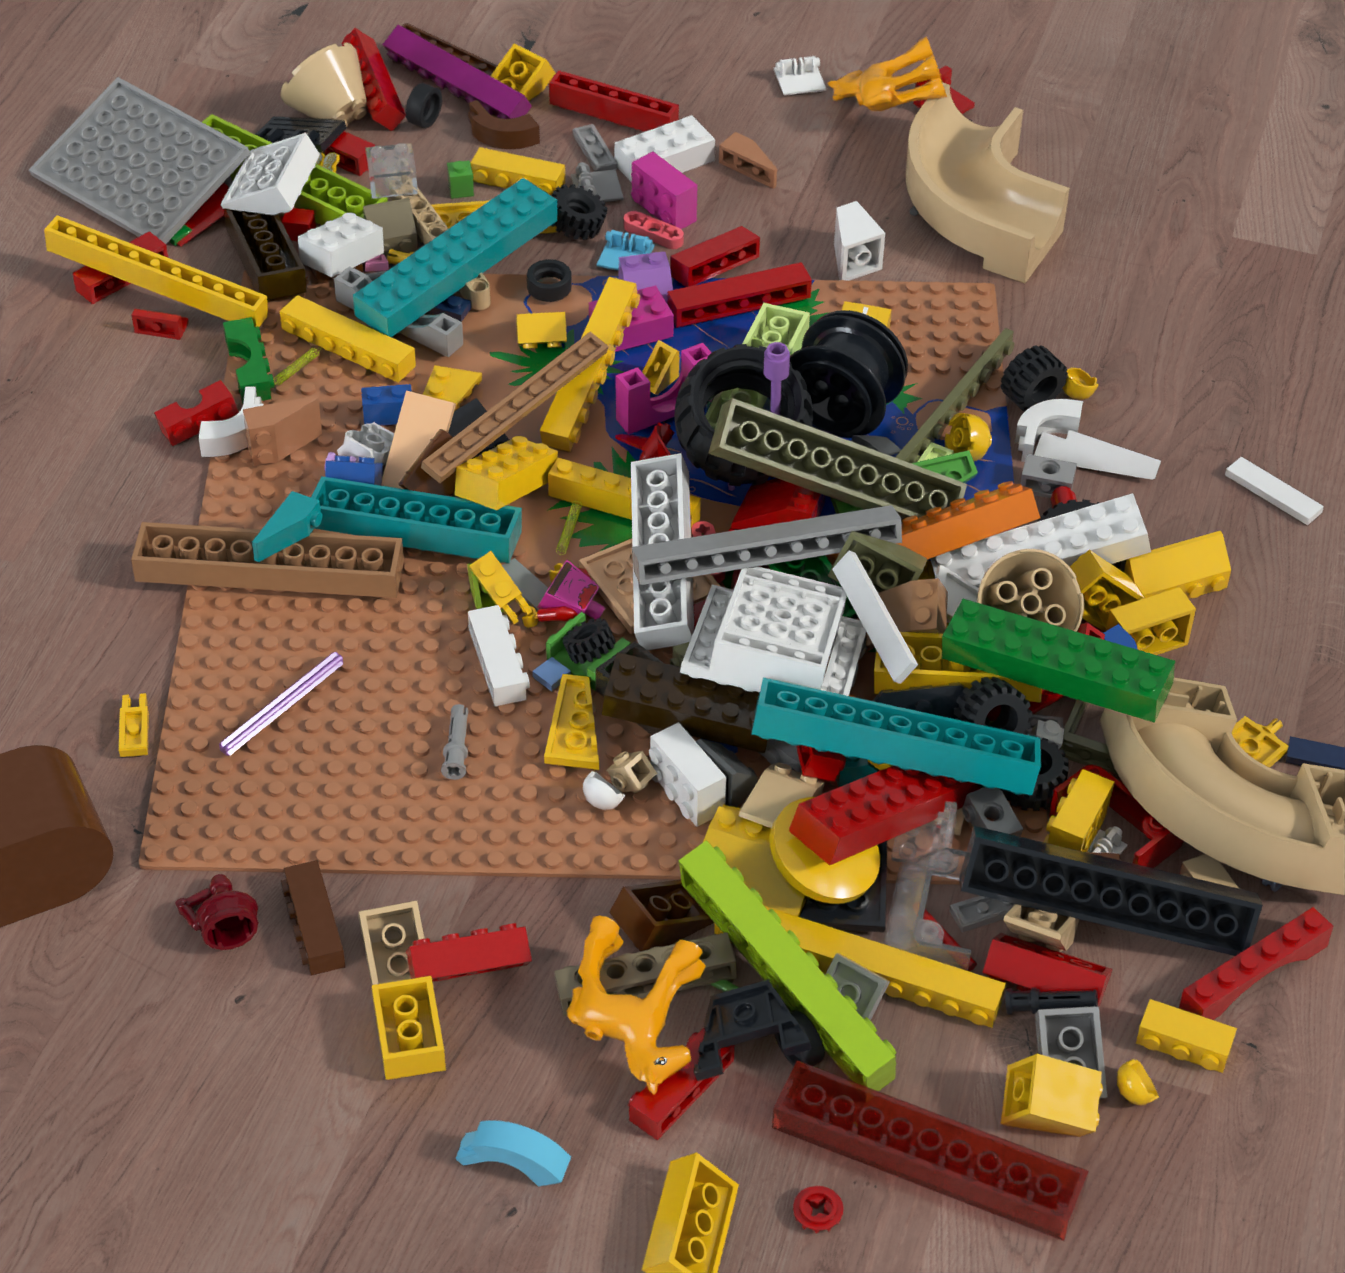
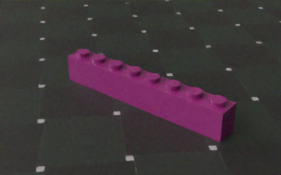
(455, 74)

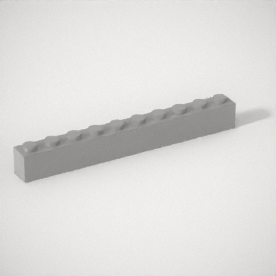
(761, 545)

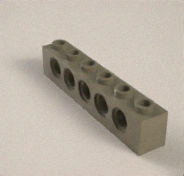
(634, 980)

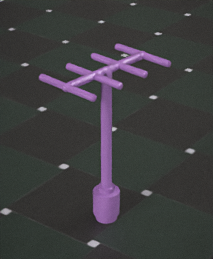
(775, 369)

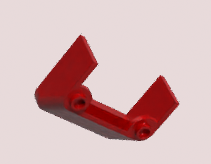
(1162, 842)

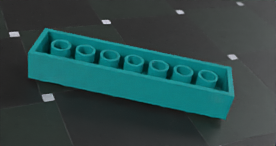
(418, 518)

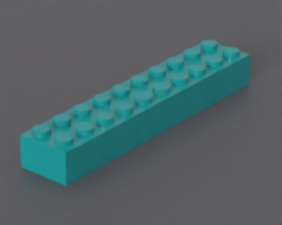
(455, 258)
(897, 736)

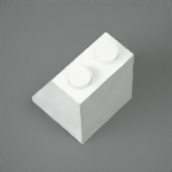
(857, 242)

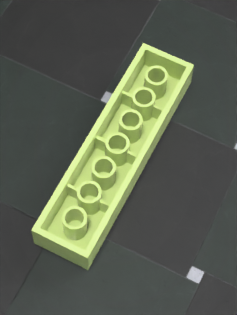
(770, 325)

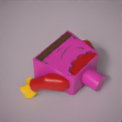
(567, 596)

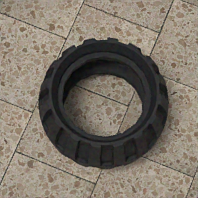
(722, 371)

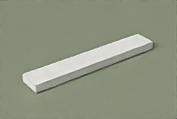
(875, 617)

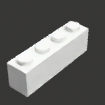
(497, 655)

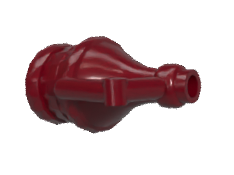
(225, 915)

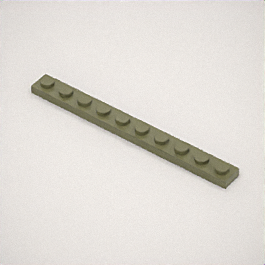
(958, 397)

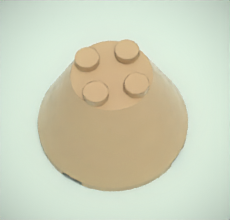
(328, 85)
(1035, 587)

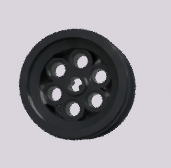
(850, 371)

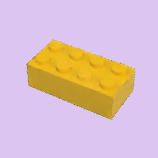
(505, 472)

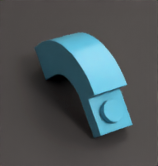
(516, 1146)

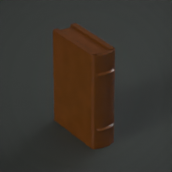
(419, 480)

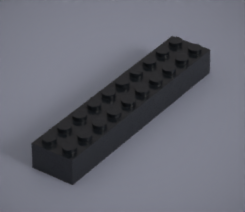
(1109, 892)

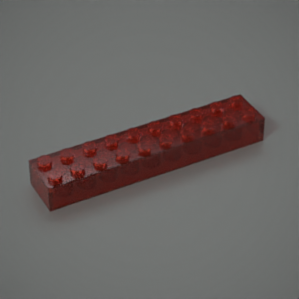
(930, 1150)

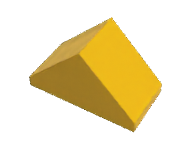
(662, 367)

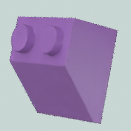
(647, 271)

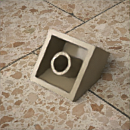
(397, 224)

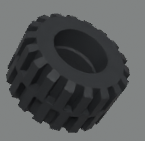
(1033, 377)
(989, 694)
(1052, 773)

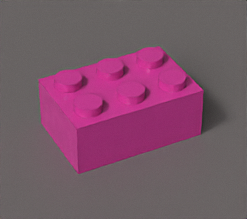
(664, 191)
(649, 321)

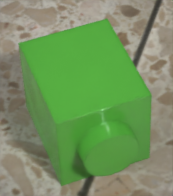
(460, 179)

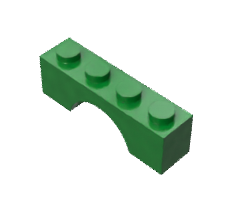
(243, 342)

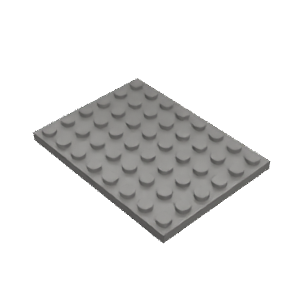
(139, 161)

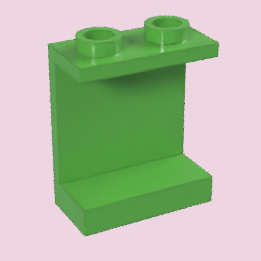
(557, 650)

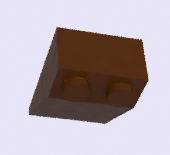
(658, 914)

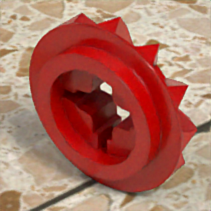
(815, 1197)

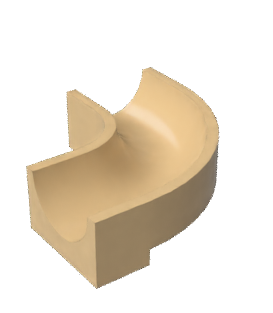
(973, 194)
(1225, 801)

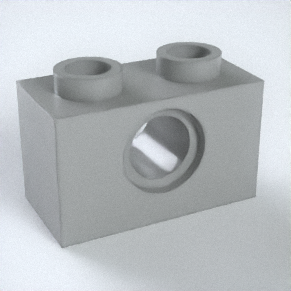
(1047, 474)

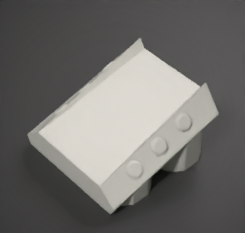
(369, 442)

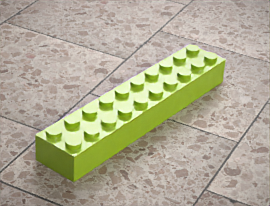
(323, 192)
(791, 971)

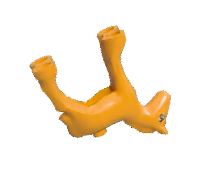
(878, 87)
(629, 1017)

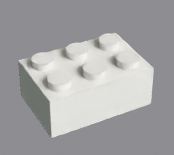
(340, 244)
(687, 774)

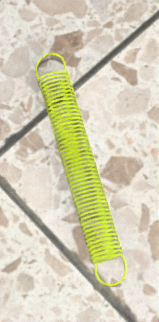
(298, 368)
(567, 526)

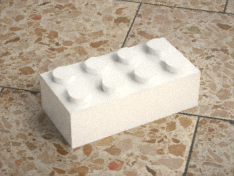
(680, 143)

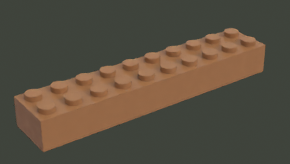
(226, 559)

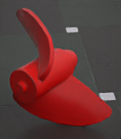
(651, 446)

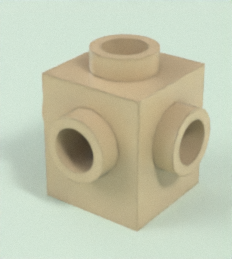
(631, 771)

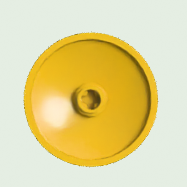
(811, 874)

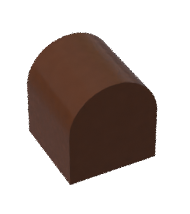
(48, 833)

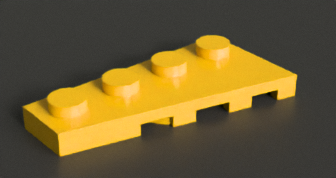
(451, 384)
(572, 728)

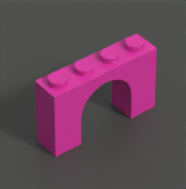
(633, 402)

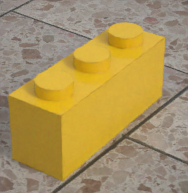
(1186, 1036)

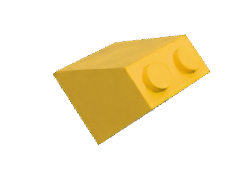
(1051, 1096)

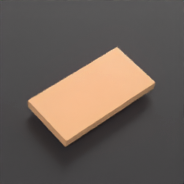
(417, 424)

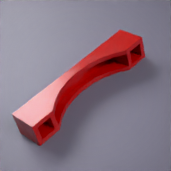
(1290, 943)

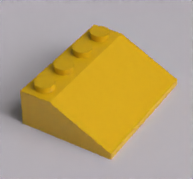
(748, 849)

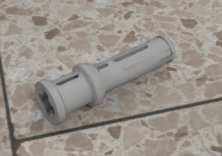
(455, 750)

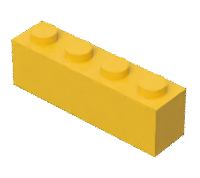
(506, 169)

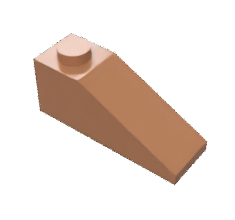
(748, 159)

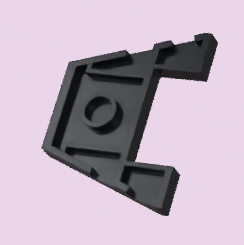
(744, 1016)

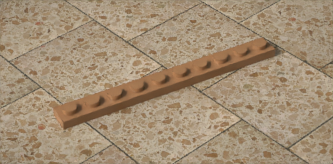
(514, 407)

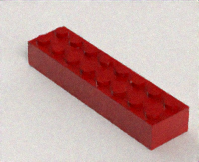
(874, 811)

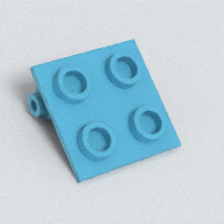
(621, 246)

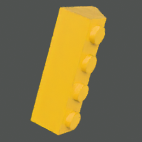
(1193, 565)
(691, 1218)

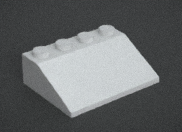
(272, 176)

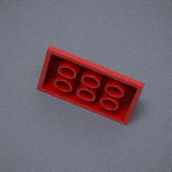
(777, 503)

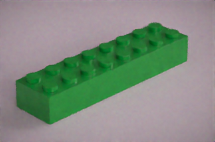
(1058, 660)

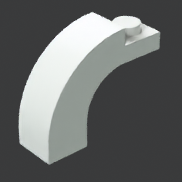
(1049, 417)
(229, 435)

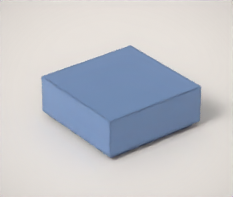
(550, 673)

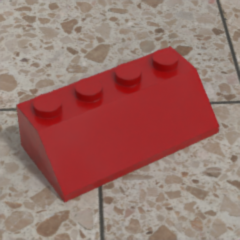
(1043, 968)

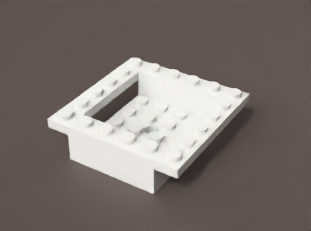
(776, 631)

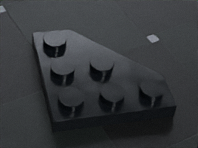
(926, 699)

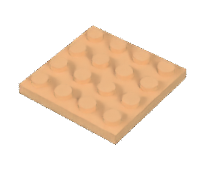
(614, 575)

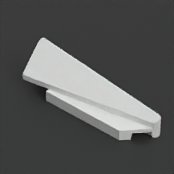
(1097, 455)

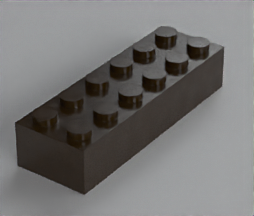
(266, 253)
(662, 696)

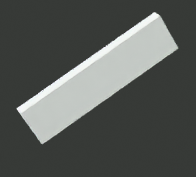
(1274, 490)

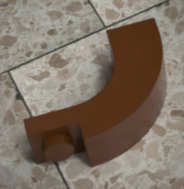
(503, 133)

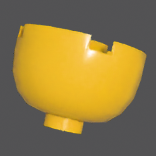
(968, 433)

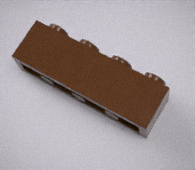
(314, 918)

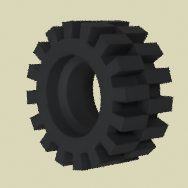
(589, 641)

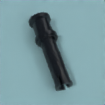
(1035, 1000)

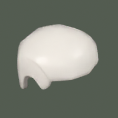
(601, 792)

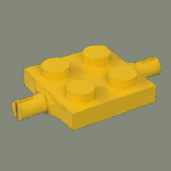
(1260, 740)

